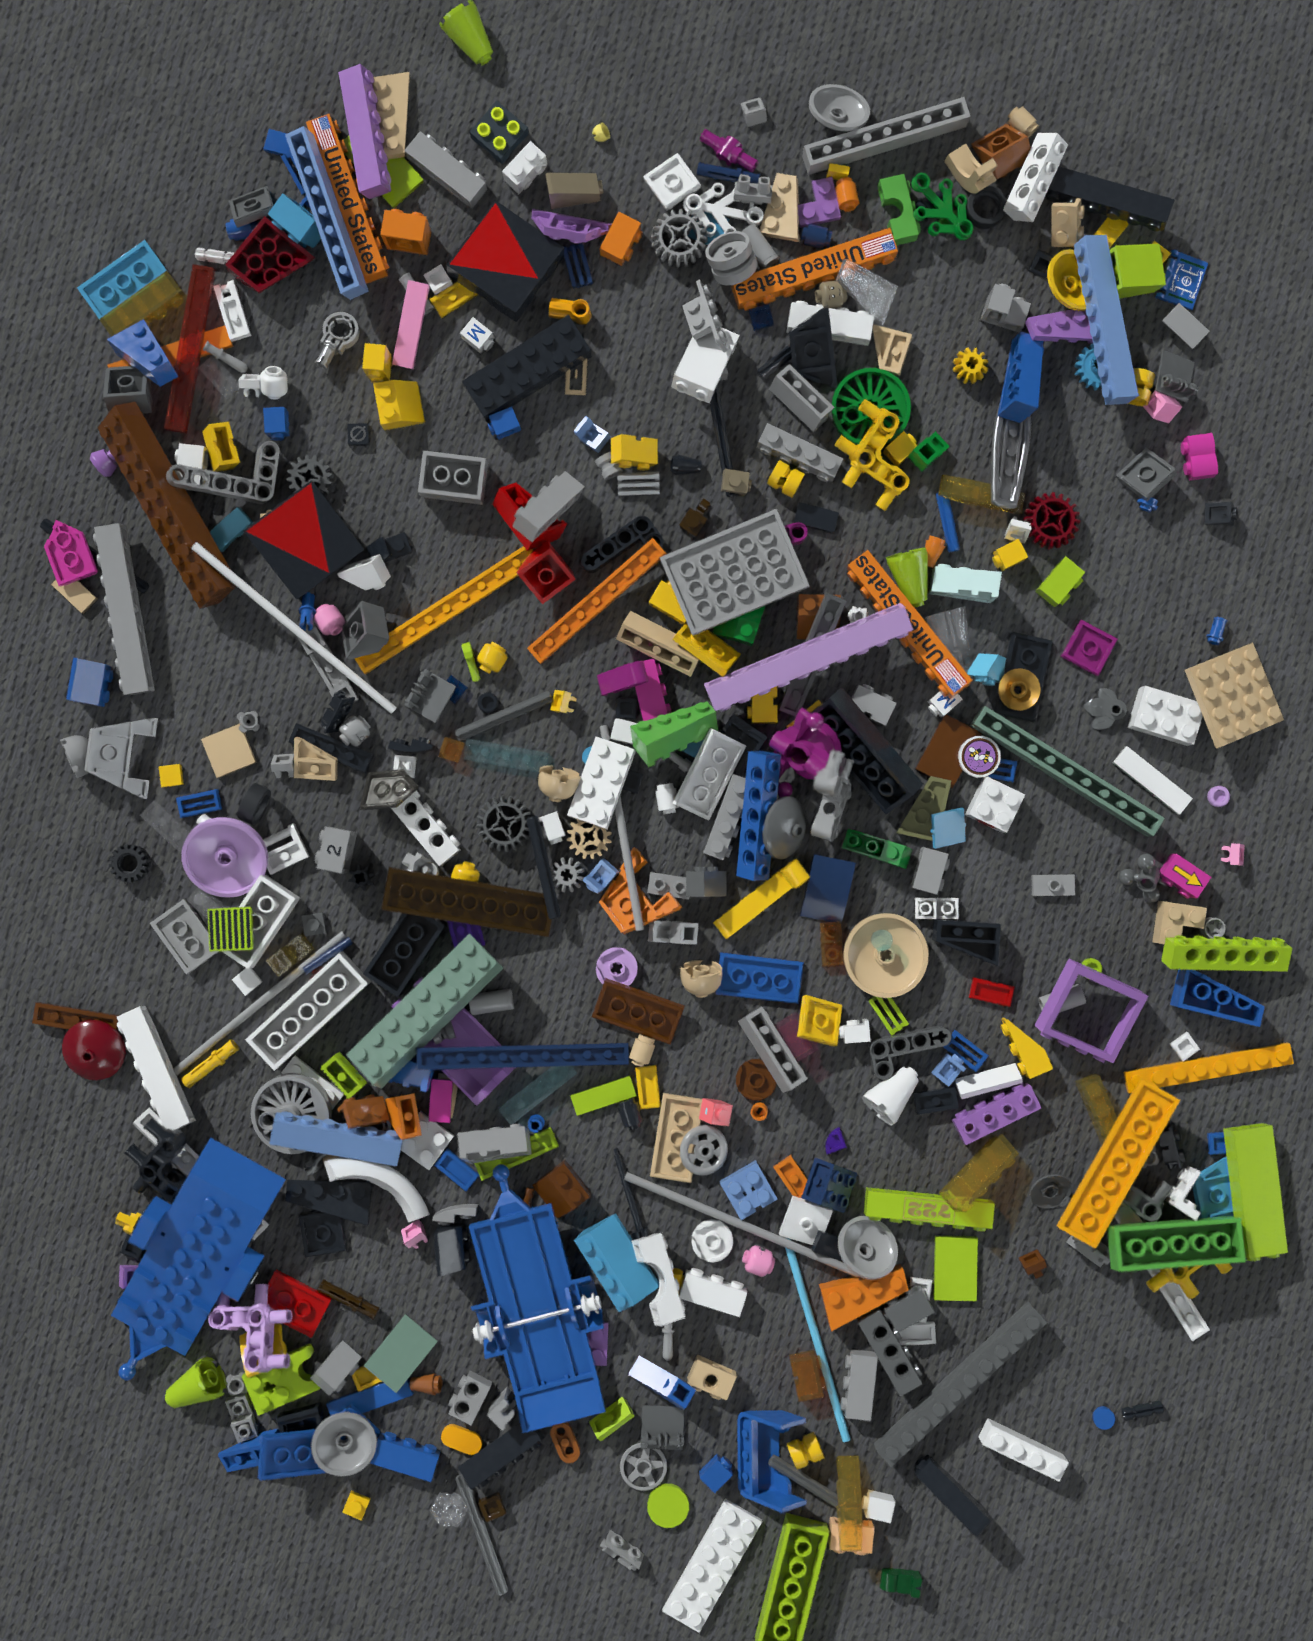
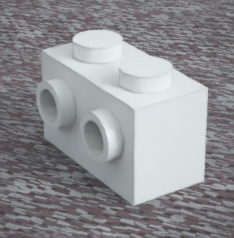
(524, 167)

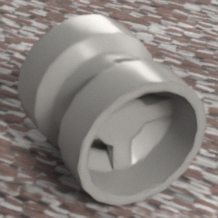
(608, 470)
(1216, 928)

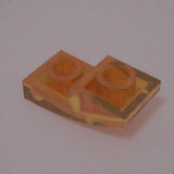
(831, 944)

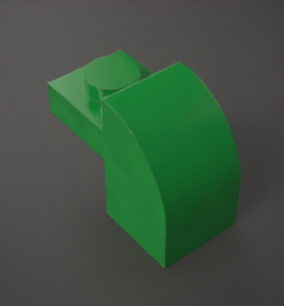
(928, 451)

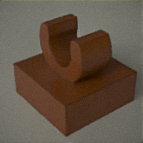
(1033, 1263)

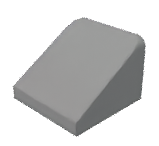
(754, 112)

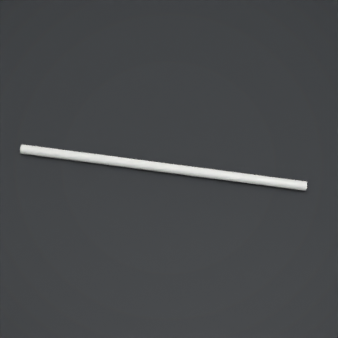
(293, 627)

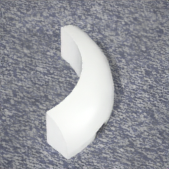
(384, 1177)

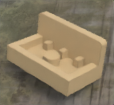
(1067, 223)

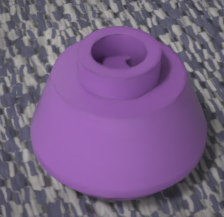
(103, 462)

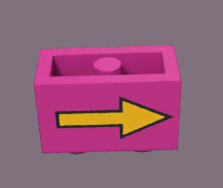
(1183, 876)

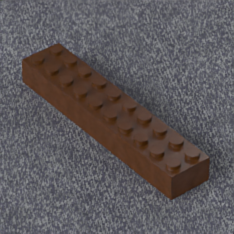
(166, 506)

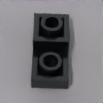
(417, 746)

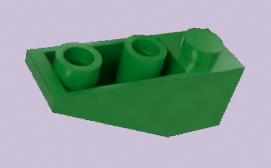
(877, 848)

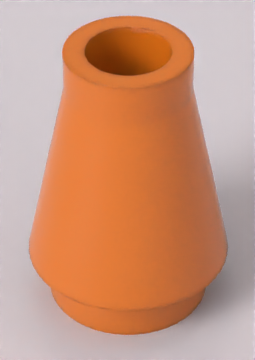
(934, 548)

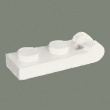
(232, 311)

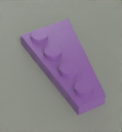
(1063, 325)

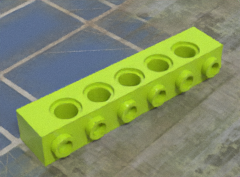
(1242, 954)

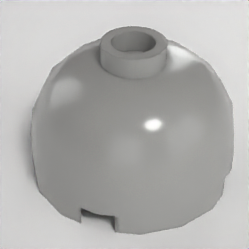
(76, 753)

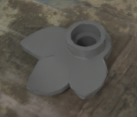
(1102, 709)
(314, 1163)

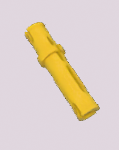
(217, 1058)

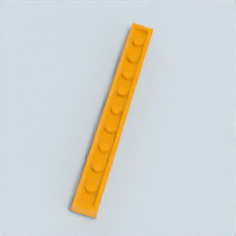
(446, 609)

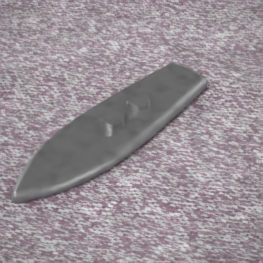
(1008, 460)

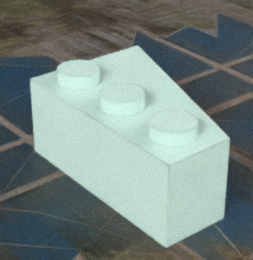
(965, 583)

